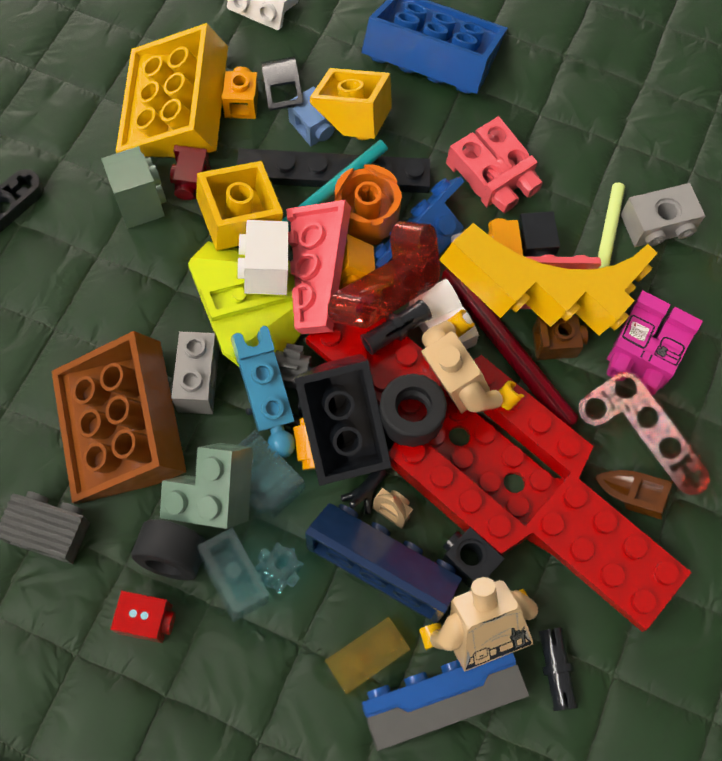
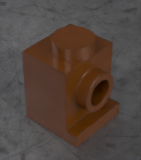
(553, 345)

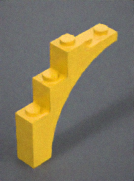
(511, 280)

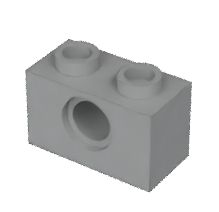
(675, 204)
(195, 373)

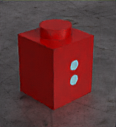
(143, 617)

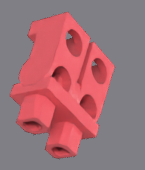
(495, 165)

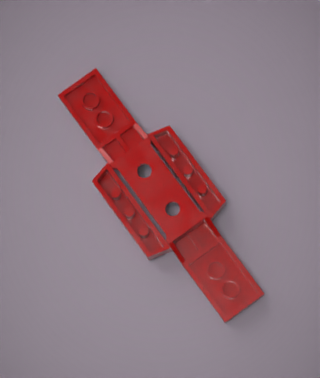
(549, 511)

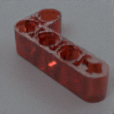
(394, 284)
(650, 434)

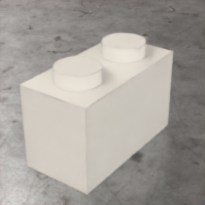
(265, 257)

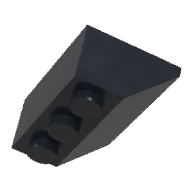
(342, 419)

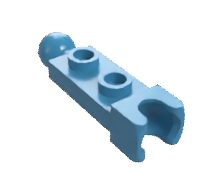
(265, 389)

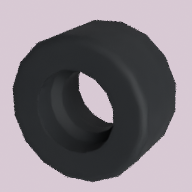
(416, 388)
(168, 549)

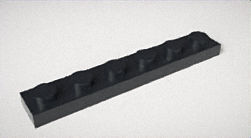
(316, 169)

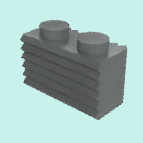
(43, 527)

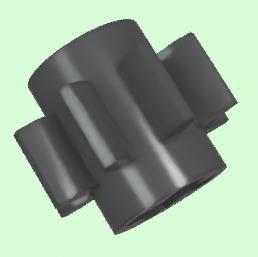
(292, 363)

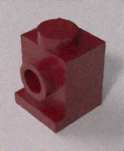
(184, 173)

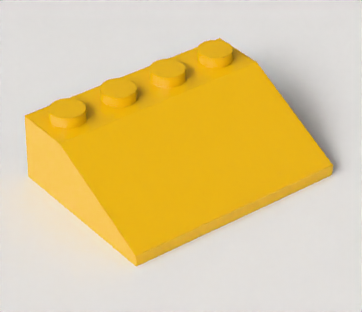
(174, 93)

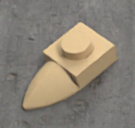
(393, 507)

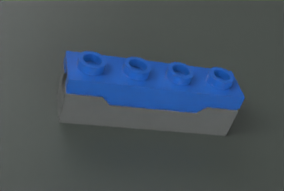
(441, 700)

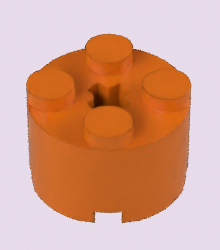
(373, 202)

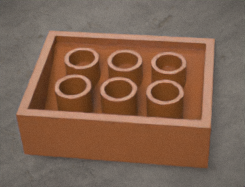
(117, 419)

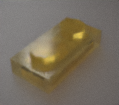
(367, 655)

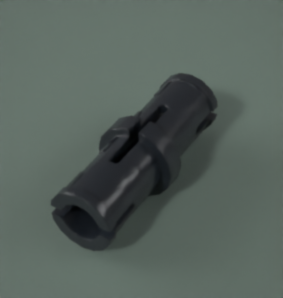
(396, 327)
(558, 669)

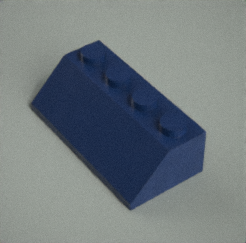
(382, 561)

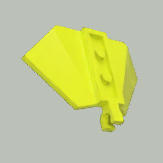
(236, 312)

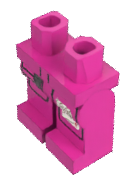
(649, 356)

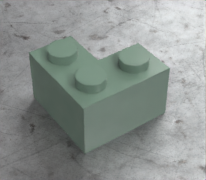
(135, 186)
(218, 491)

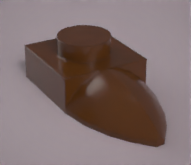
(638, 491)

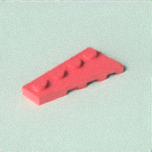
(318, 254)

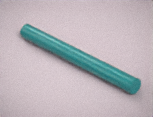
(328, 189)

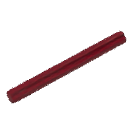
(512, 351)

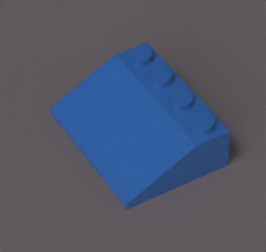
(434, 42)

